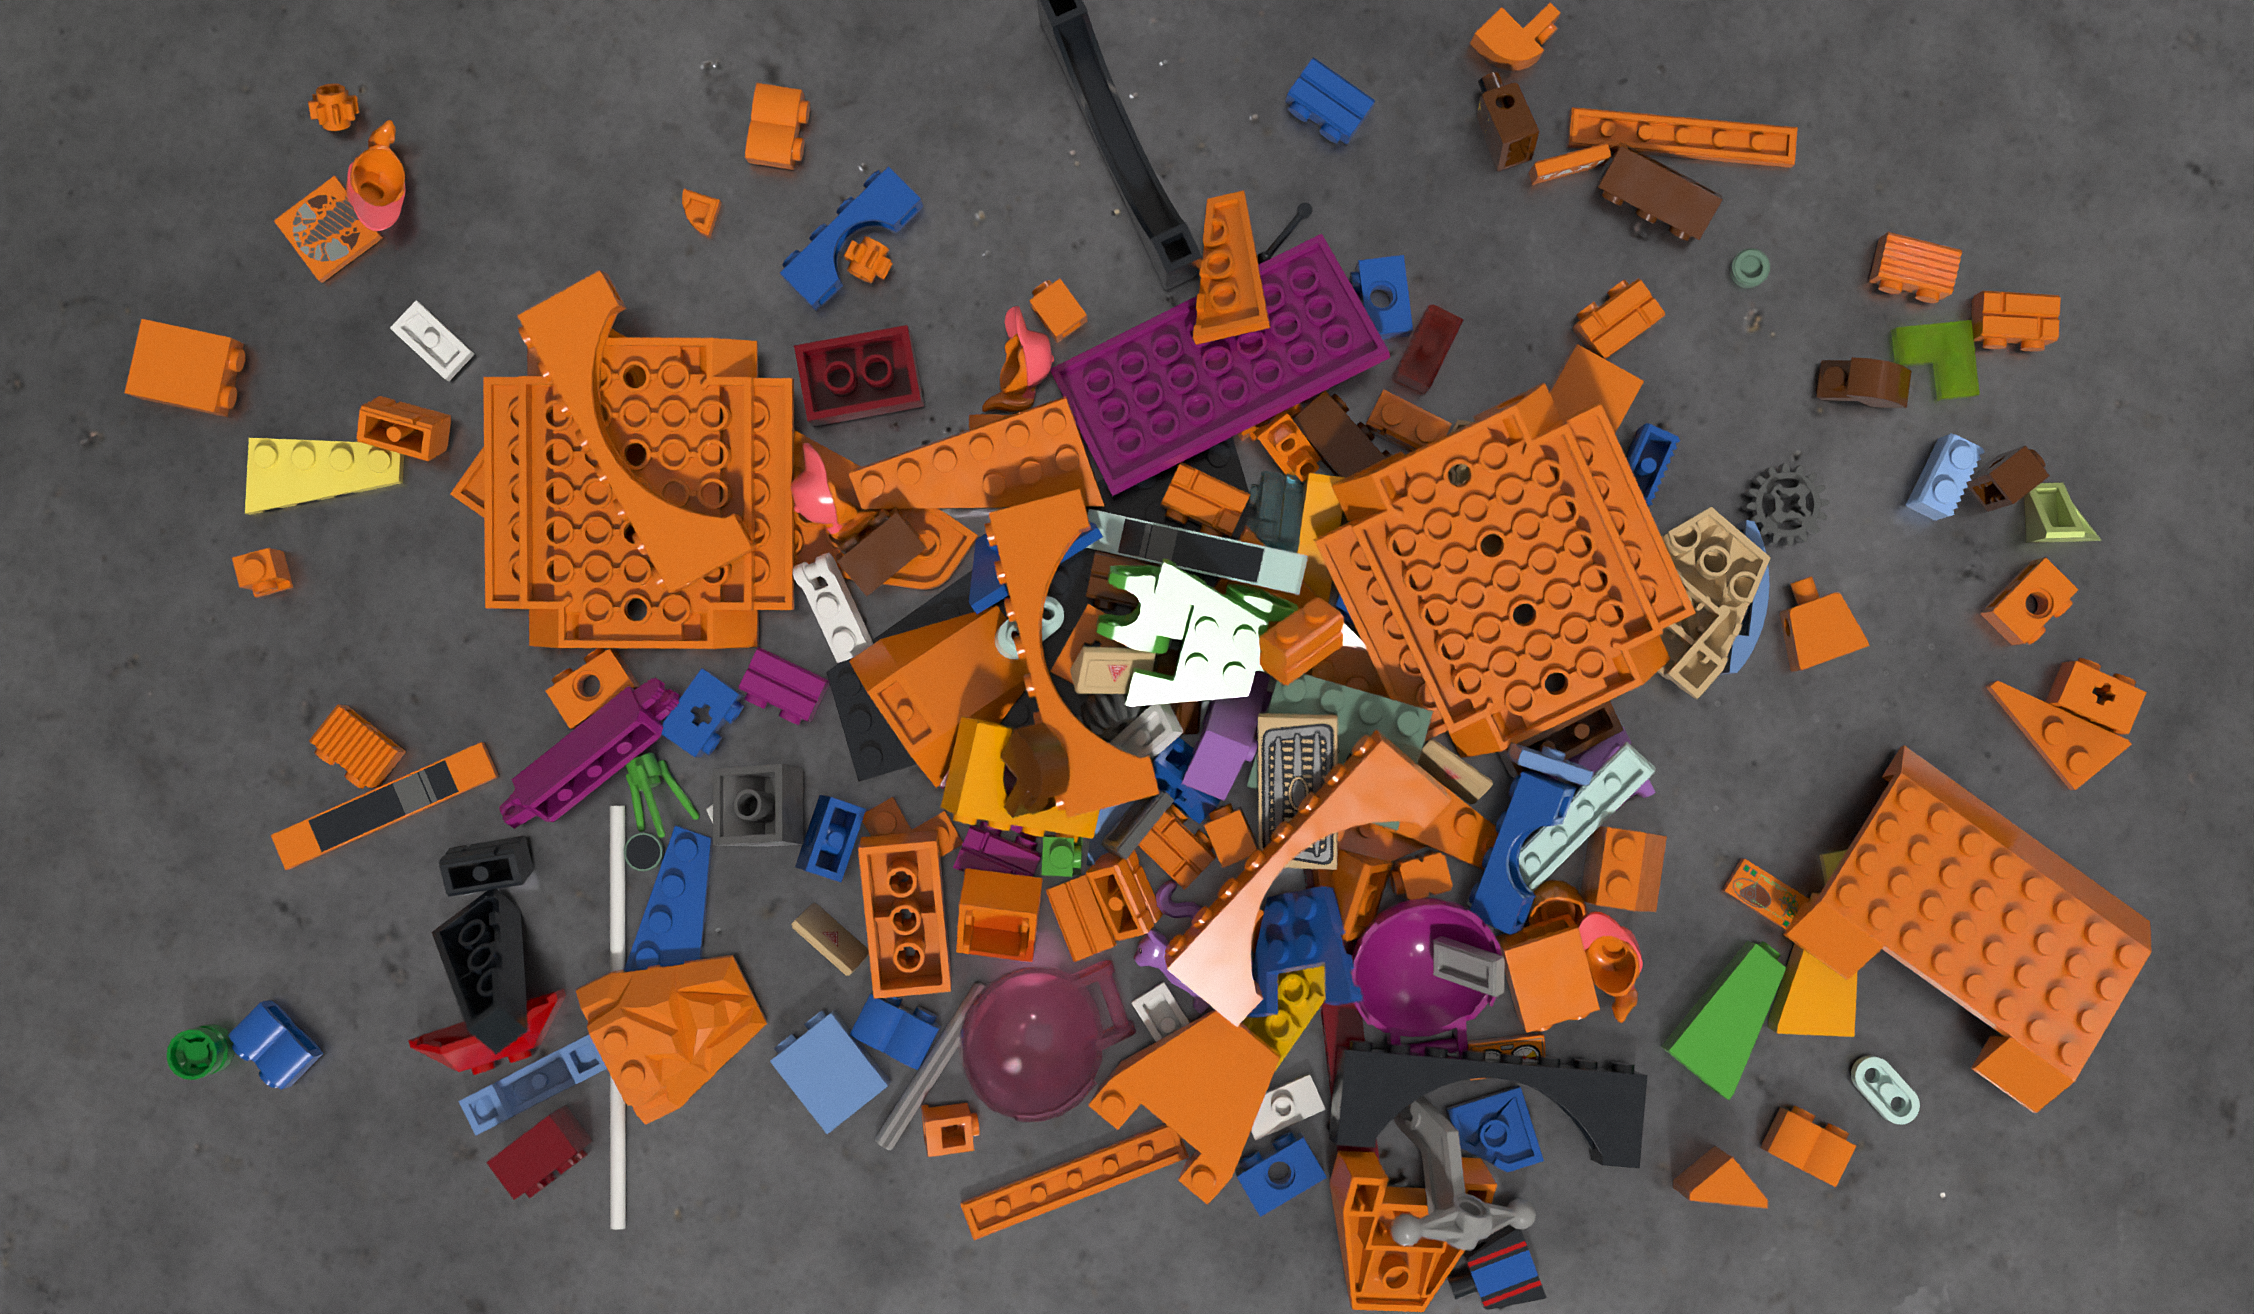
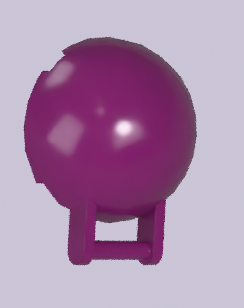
(1397, 973)

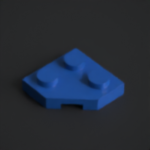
(1497, 1129)

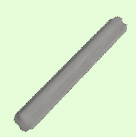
(926, 1075)

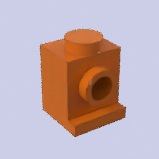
(263, 571)
(946, 1140)

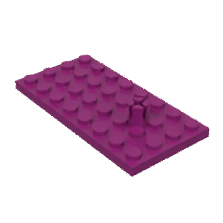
(1162, 399)

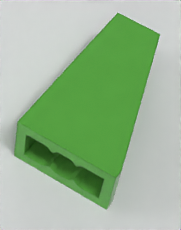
(1727, 1019)

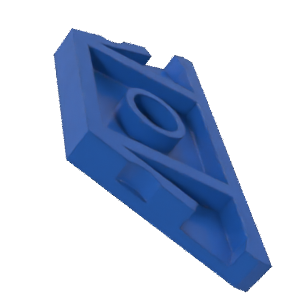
(985, 586)

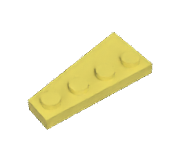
(308, 470)

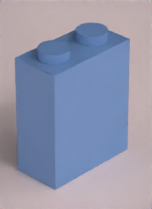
(829, 1070)

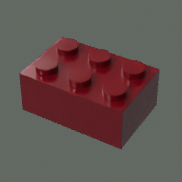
(859, 375)

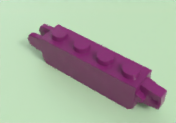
(590, 754)

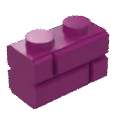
(783, 685)
(989, 851)

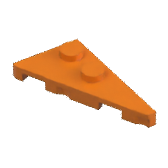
(2065, 741)

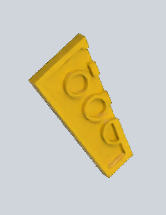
(1298, 1001)

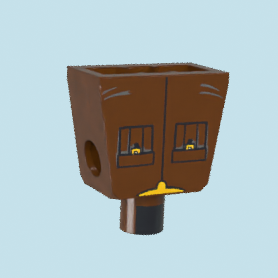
(1506, 122)

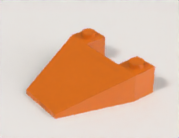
(1201, 1085)
(1376, 1267)

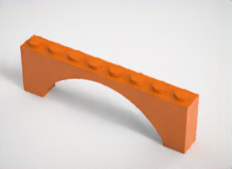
(571, 340)
(1030, 548)
(1369, 788)

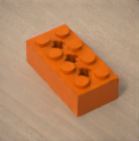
(887, 930)

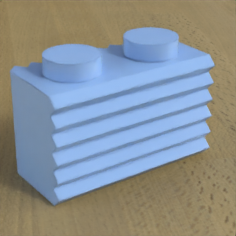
(1944, 477)

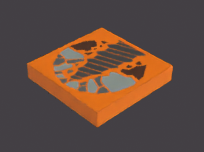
(326, 230)

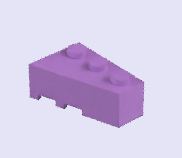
(1227, 739)

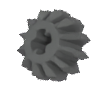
(1108, 714)

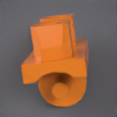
(1288, 446)

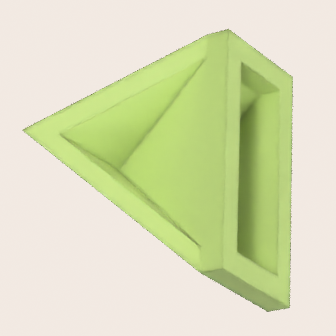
(2054, 517)

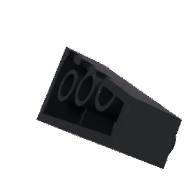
(486, 968)

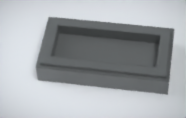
(1136, 824)

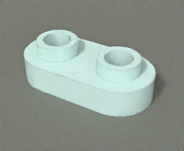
(1003, 639)
(1884, 1088)

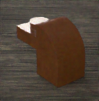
(1865, 380)
(1039, 765)

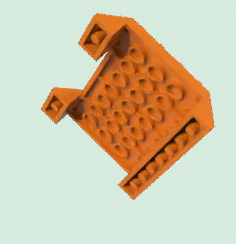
(1984, 923)

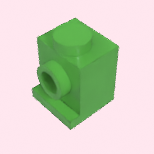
(1061, 856)

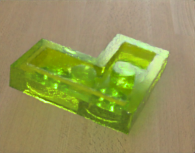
(1950, 351)

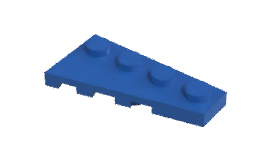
(677, 905)

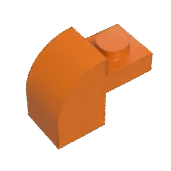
(1509, 45)

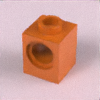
(1057, 309)

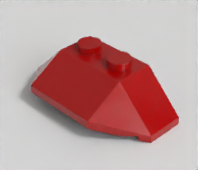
(463, 1051)

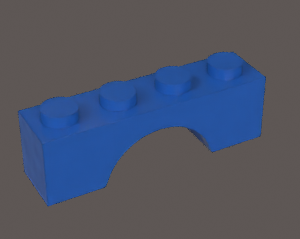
(883, 204)
(1502, 895)

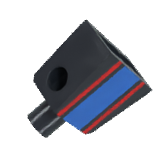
(1499, 1271)

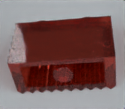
(1427, 348)

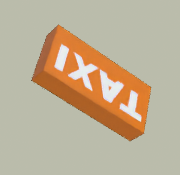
(1569, 163)

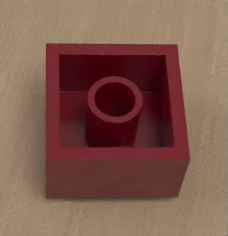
(548, 1146)

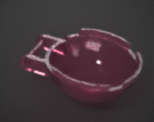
(1039, 1039)

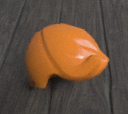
(1556, 899)

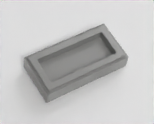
(1468, 966)

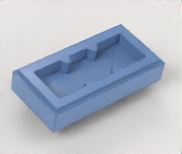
(1550, 762)

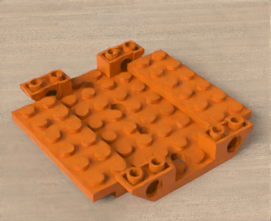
(711, 444)
(1570, 547)

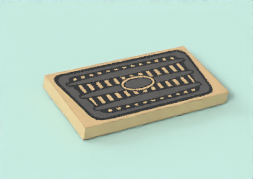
(1292, 763)

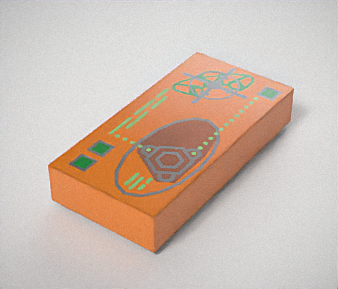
(1764, 893)

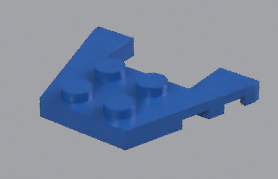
(1299, 934)

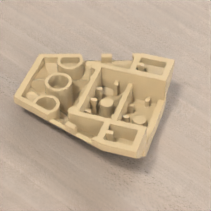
(1721, 579)

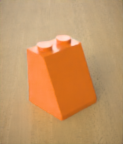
(1623, 869)

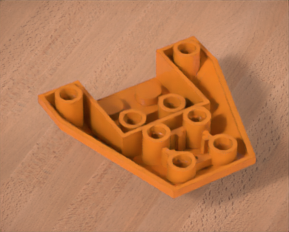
(935, 677)

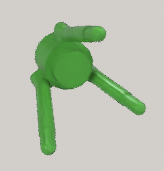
(644, 775)

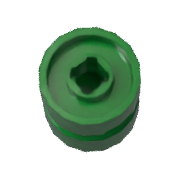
(200, 1052)

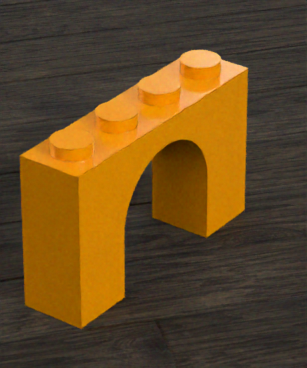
(977, 788)

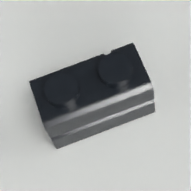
(486, 866)

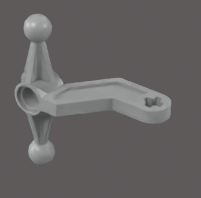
(1452, 1213)

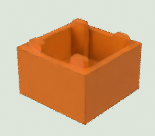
(998, 915)

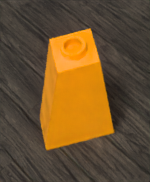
(1319, 515)
(1813, 998)

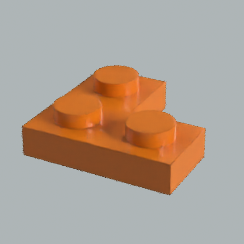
(889, 819)

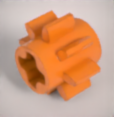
(333, 107)
(867, 259)

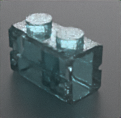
(1277, 510)

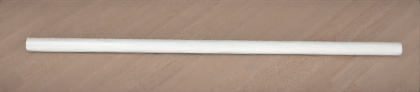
(617, 963)

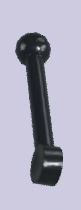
(1303, 211)

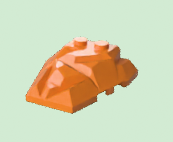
(669, 1028)

